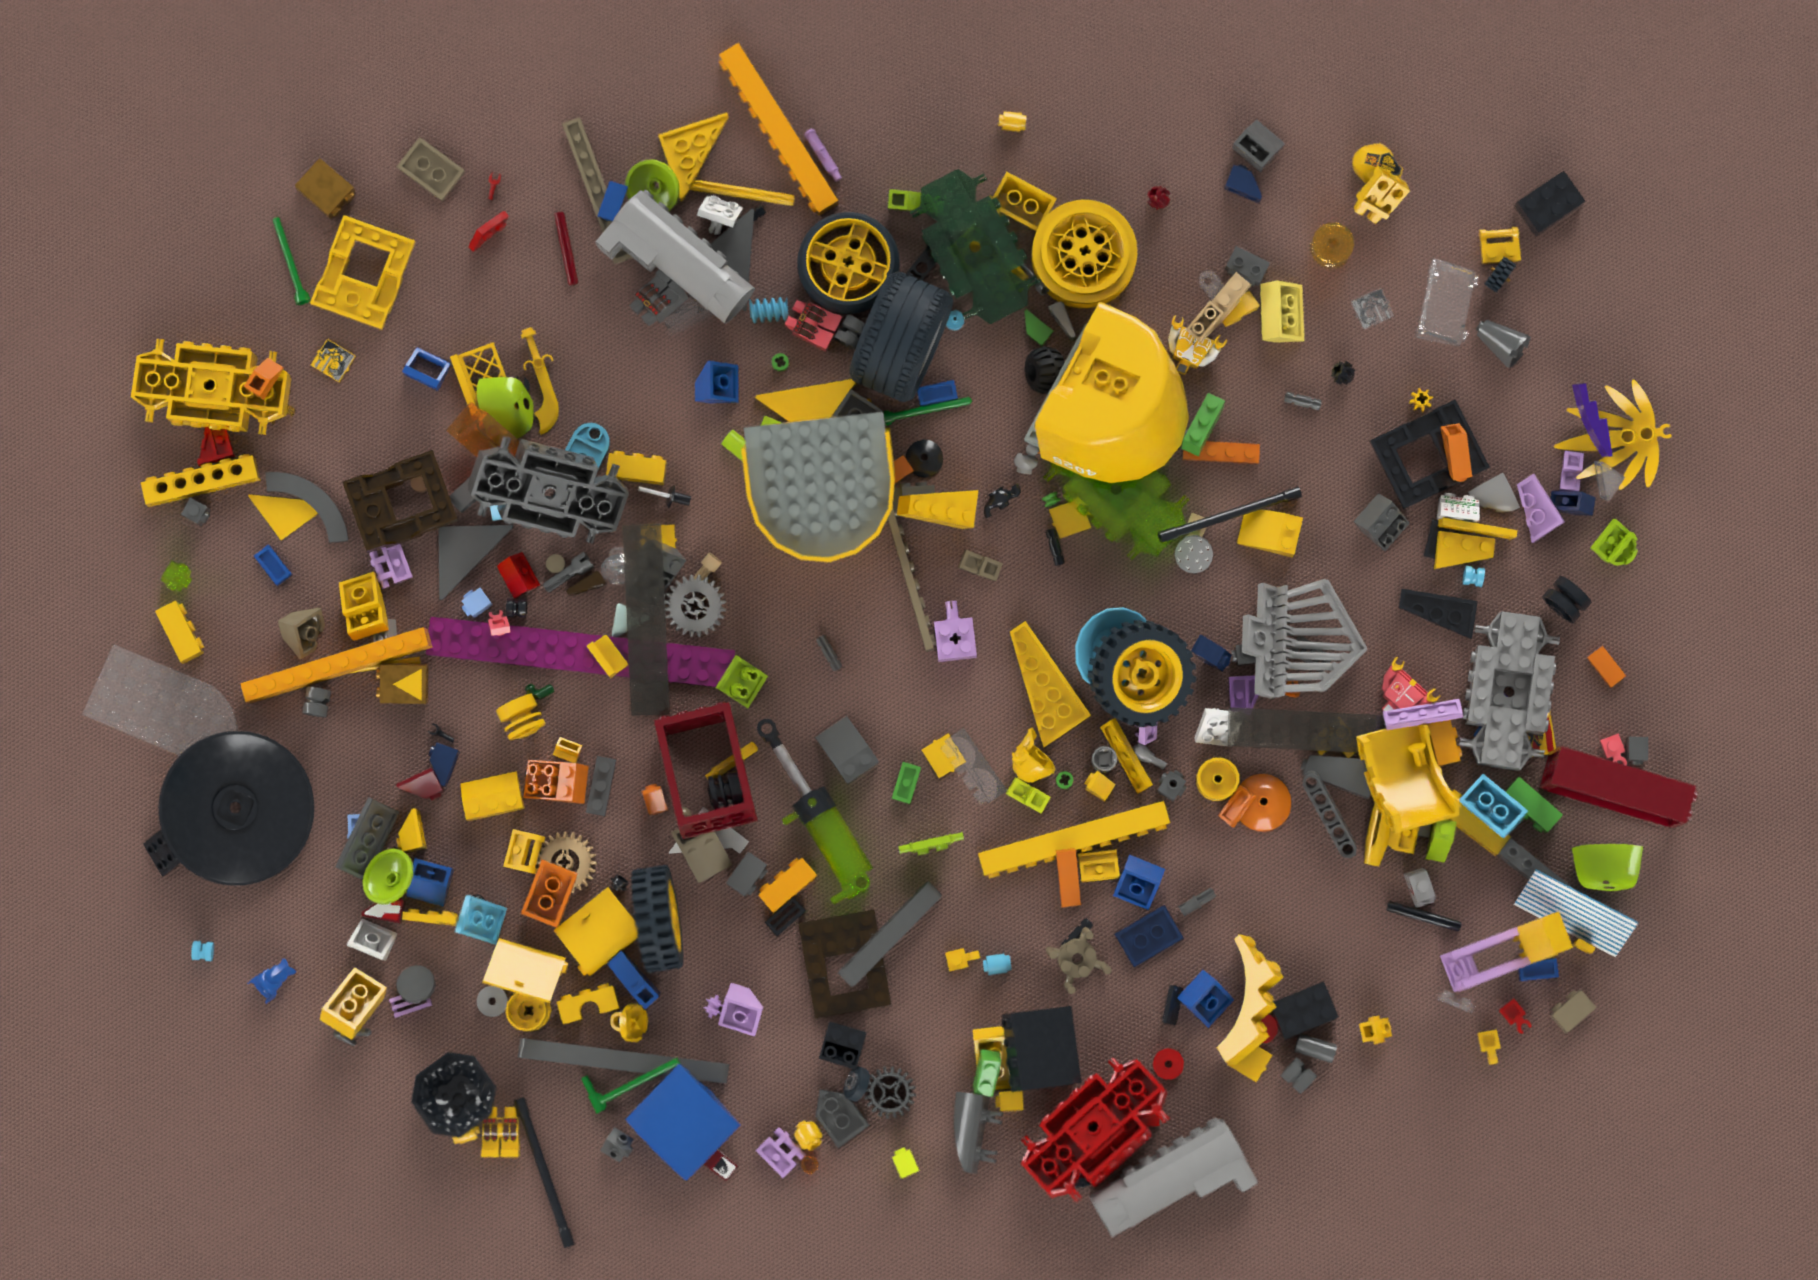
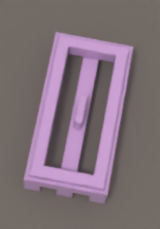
(395, 1007)

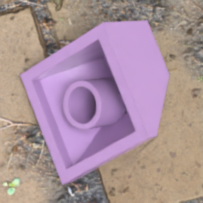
(741, 1010)

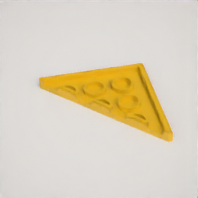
(689, 147)
(807, 402)

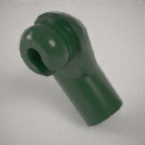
(539, 693)

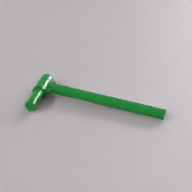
(599, 1101)

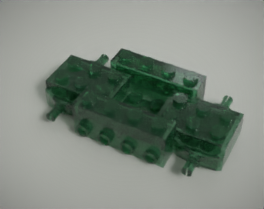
(959, 223)

